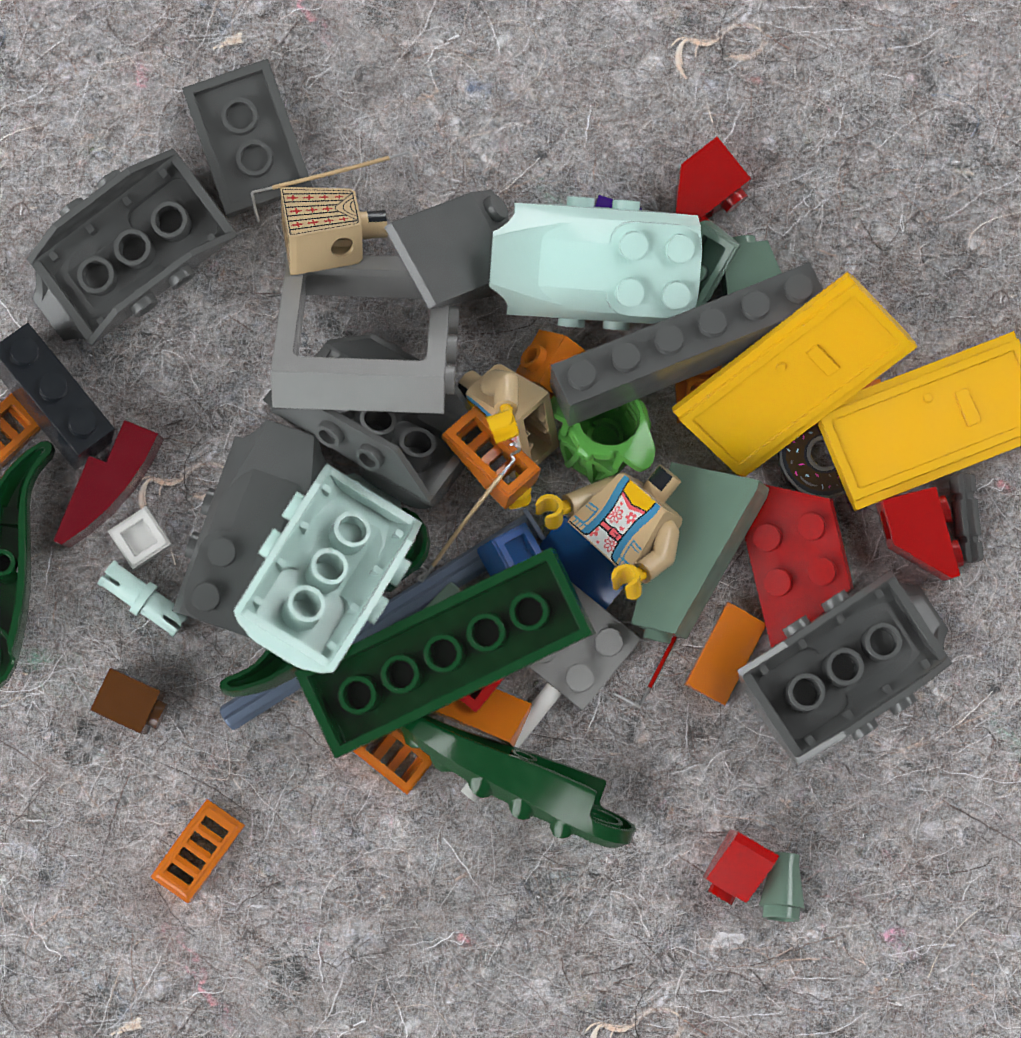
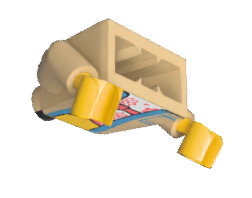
(514, 411)
(624, 522)

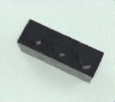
(53, 397)

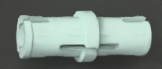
(142, 598)

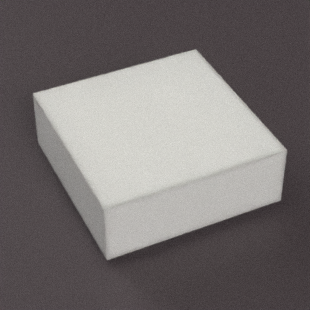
(140, 538)

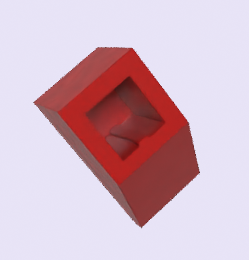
(710, 182)
(918, 531)

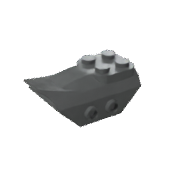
(125, 246)
(392, 449)
(240, 514)
(847, 666)

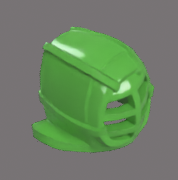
(607, 441)

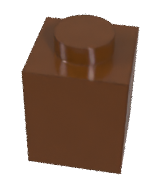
(130, 702)

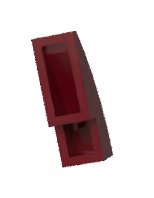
(108, 484)

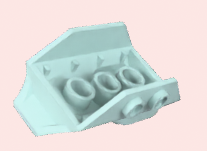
(597, 263)
(327, 570)

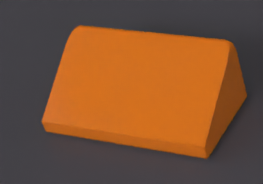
(724, 653)
(498, 718)

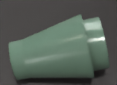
(783, 891)

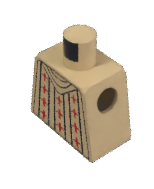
(326, 228)

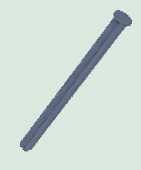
(408, 602)

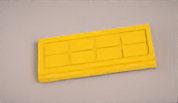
(795, 375)
(927, 422)

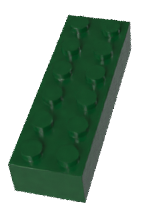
(447, 652)

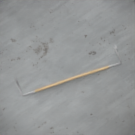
(329, 173)
(470, 514)

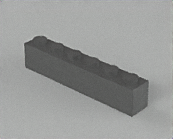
(677, 346)

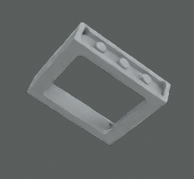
(361, 382)

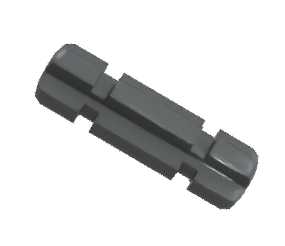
(966, 516)

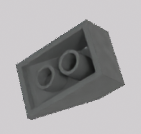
(451, 247)

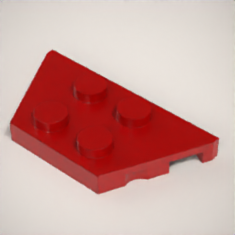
(796, 558)

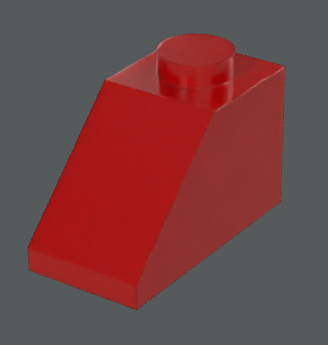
(738, 867)

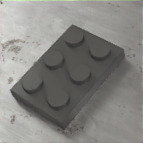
(245, 136)

